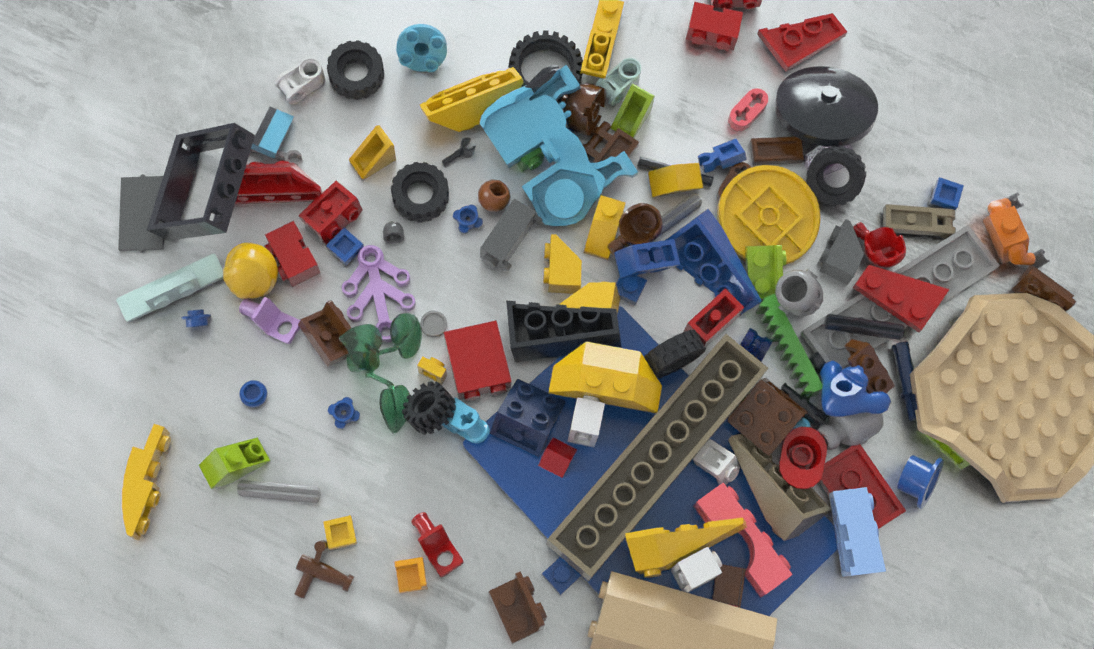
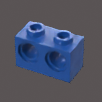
(647, 258)

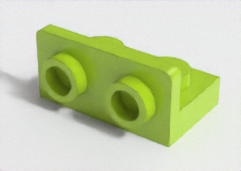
(765, 267)

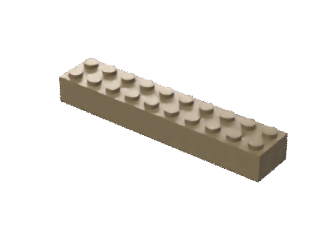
(656, 457)

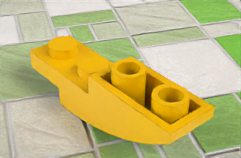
(602, 38)
(138, 491)

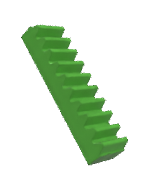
(791, 347)

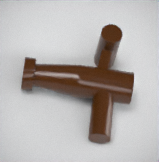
(315, 568)

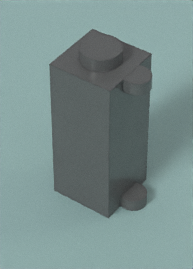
(508, 235)

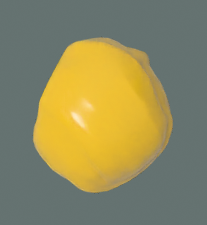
(250, 271)

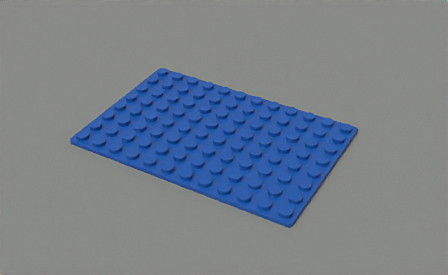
(550, 499)

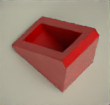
(557, 457)

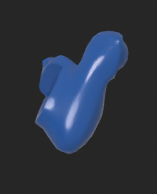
(846, 392)

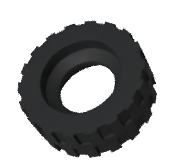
(350, 51)
(850, 161)
(420, 172)
(675, 353)

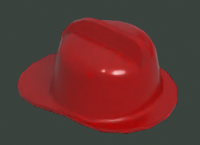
(803, 457)

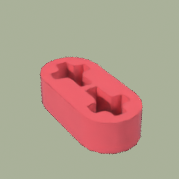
(744, 106)

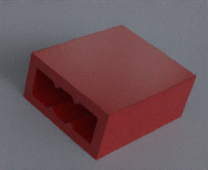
(477, 361)

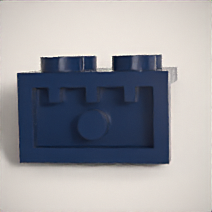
(527, 417)

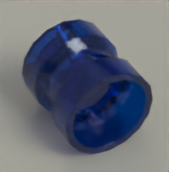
(761, 346)

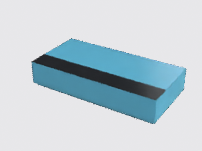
(272, 132)

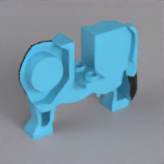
(533, 120)

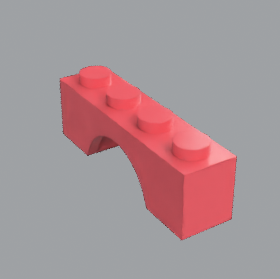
(765, 567)

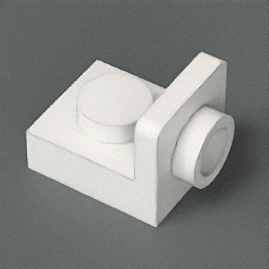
(717, 462)

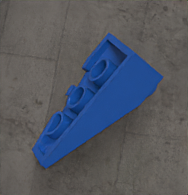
(712, 261)

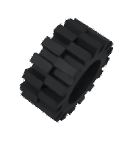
(436, 415)

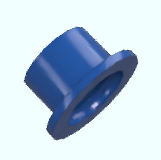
(920, 478)

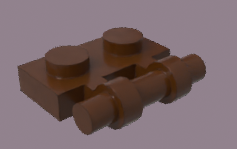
(614, 143)

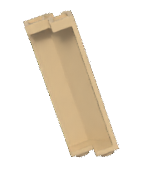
(659, 617)

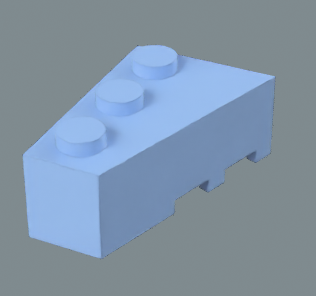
(856, 532)

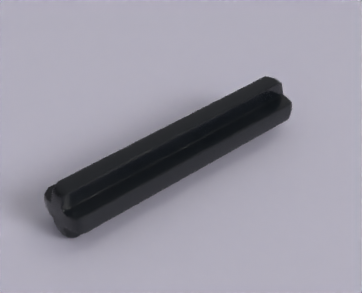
(864, 326)

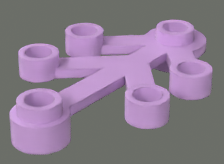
(376, 288)

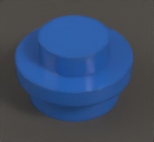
(253, 393)

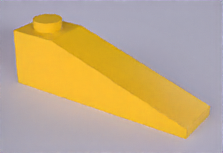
(661, 550)

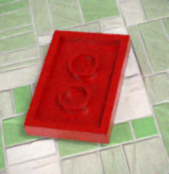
(856, 470)

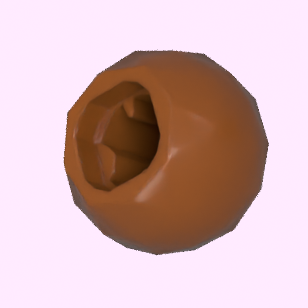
(494, 195)

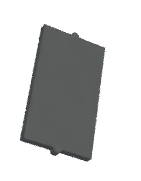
(136, 207)

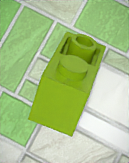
(233, 462)

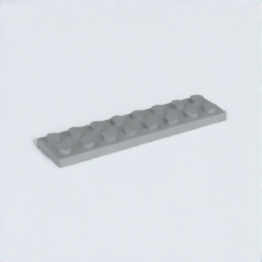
(950, 264)

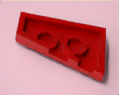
(802, 40)
(901, 295)

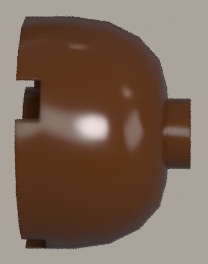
(584, 108)

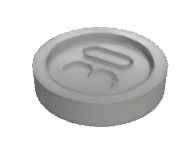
(433, 323)

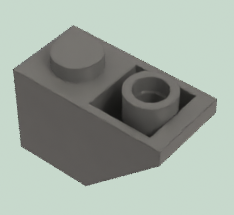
(844, 255)

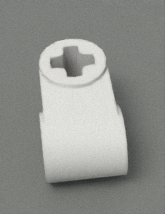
(299, 82)

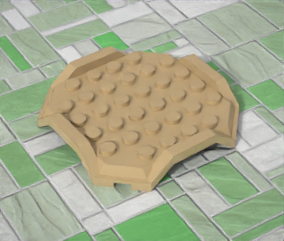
(1013, 395)

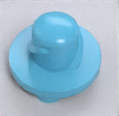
(421, 48)

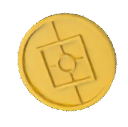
(769, 208)

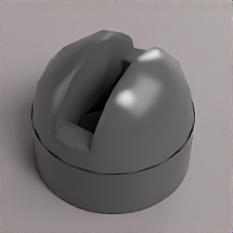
(393, 232)

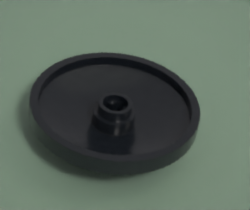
(826, 106)

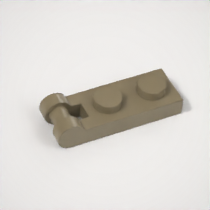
(919, 220)

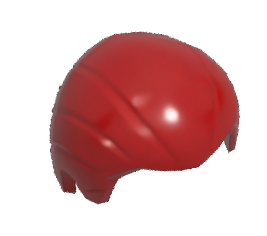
(881, 245)

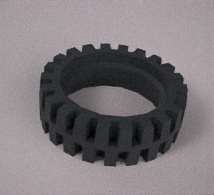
(547, 42)

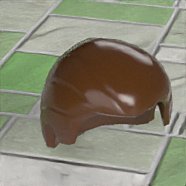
(637, 225)

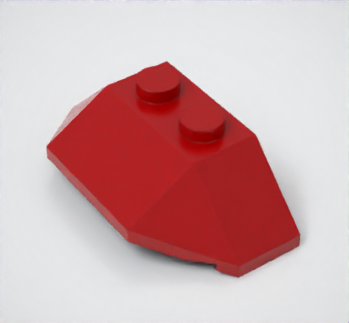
(276, 184)

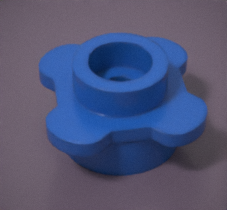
(467, 211)
(196, 318)
(345, 404)

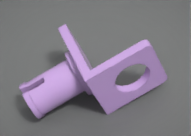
(269, 318)

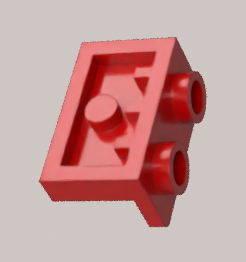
(331, 212)

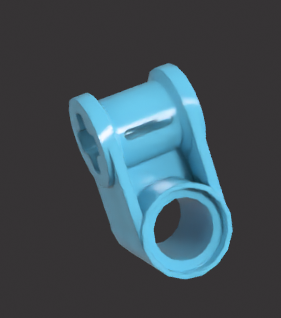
(467, 423)

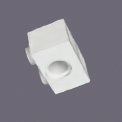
(586, 421)
(697, 570)

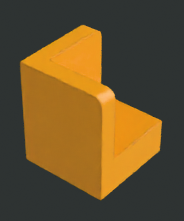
(411, 575)

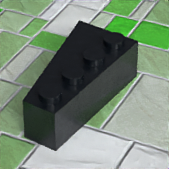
(558, 330)

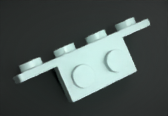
(170, 288)

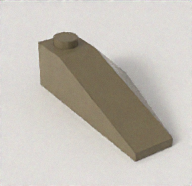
(783, 506)

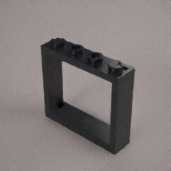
(179, 176)

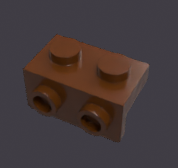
(324, 332)
(864, 355)

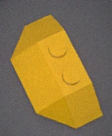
(464, 103)
(610, 374)

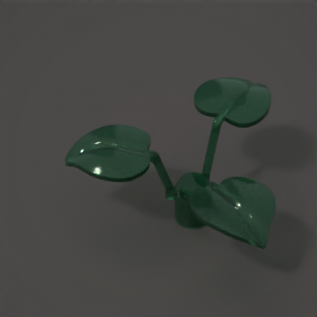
(363, 349)

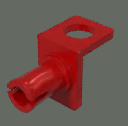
(435, 542)

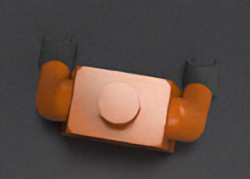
(1010, 234)

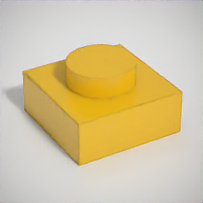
(432, 369)
(340, 532)

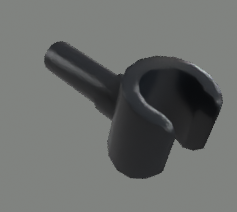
(462, 151)

